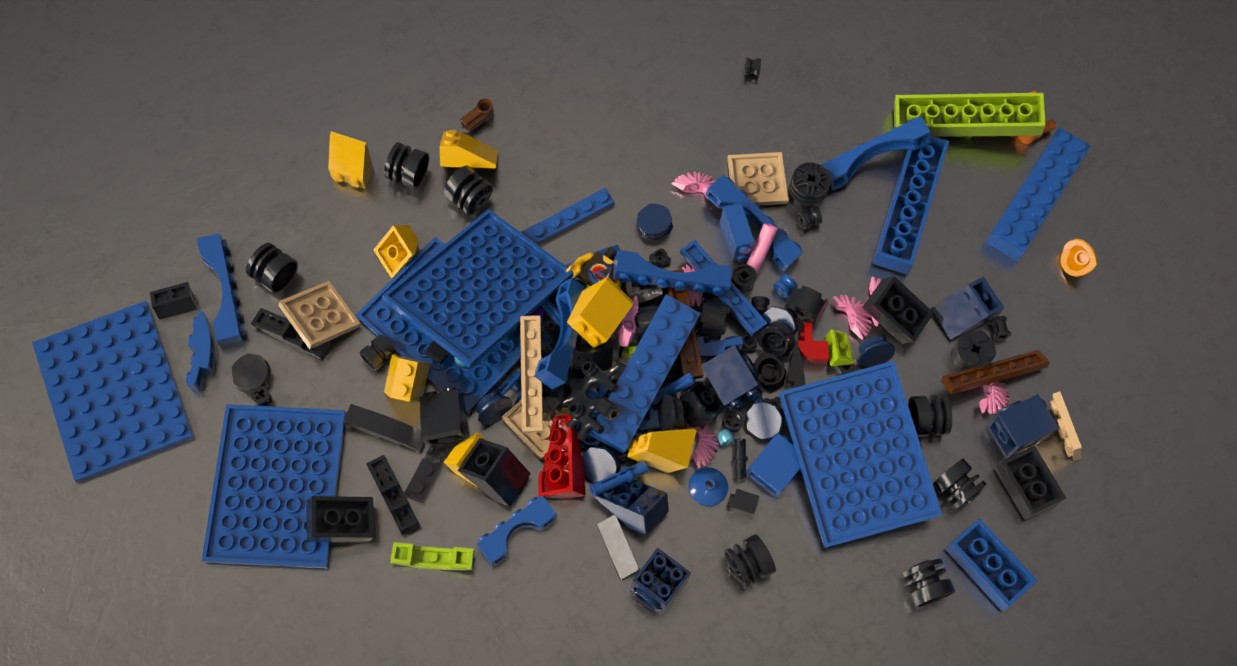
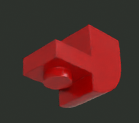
(812, 352)

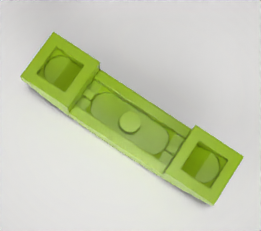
(432, 557)

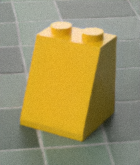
(599, 311)
(406, 378)
(664, 449)

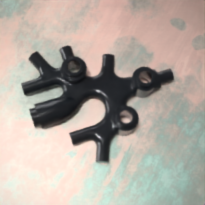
(582, 405)

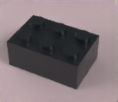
(898, 310)
(1030, 482)
(339, 519)

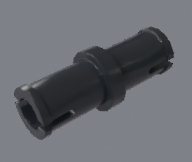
(740, 459)

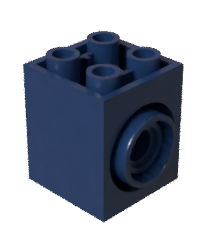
(734, 378)
(1022, 425)
(660, 581)

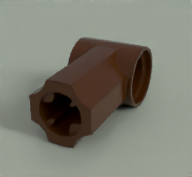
(477, 116)

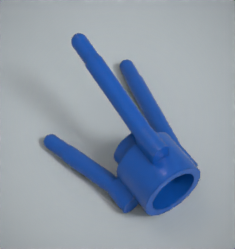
(514, 382)

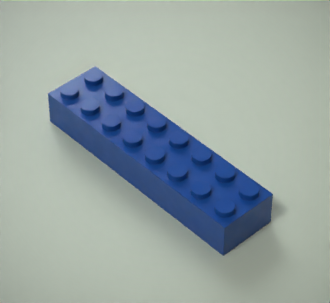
(1038, 194)
(910, 206)
(646, 371)

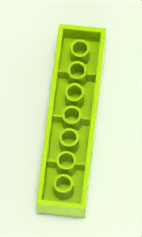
(974, 113)

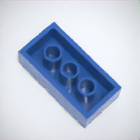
(991, 564)

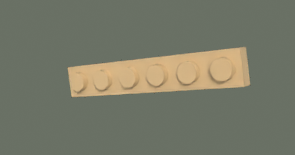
(531, 387)

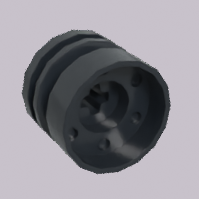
(406, 165)
(809, 186)
(468, 190)
(271, 267)
(931, 414)
(959, 484)
(750, 560)
(928, 583)

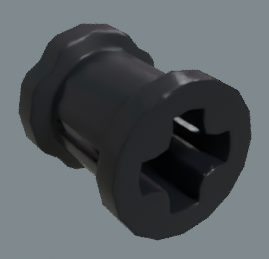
(1000, 327)
(261, 392)

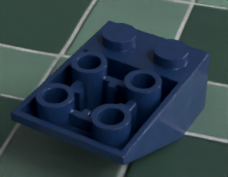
(968, 308)
(636, 505)

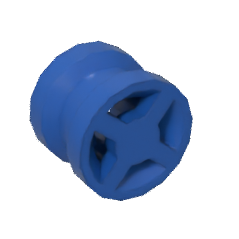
(784, 286)

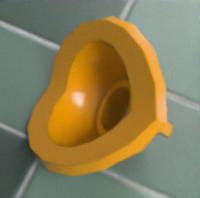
(1078, 258)

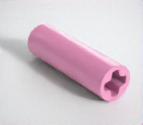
(762, 246)

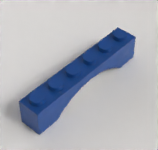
(907, 136)
(725, 193)
(634, 268)
(227, 323)
(554, 368)

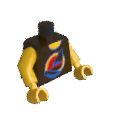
(595, 267)

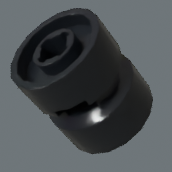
(744, 278)
(377, 352)

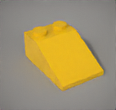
(461, 150)
(349, 160)

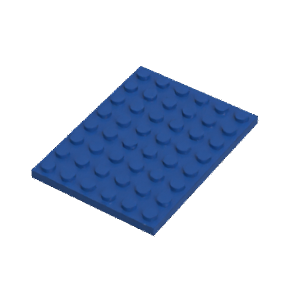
(477, 287)
(412, 343)
(112, 391)
(859, 454)
(262, 480)

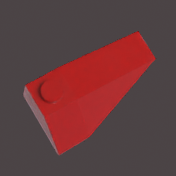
(563, 466)

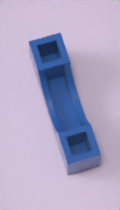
(537, 515)

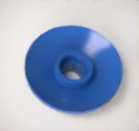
(704, 495)

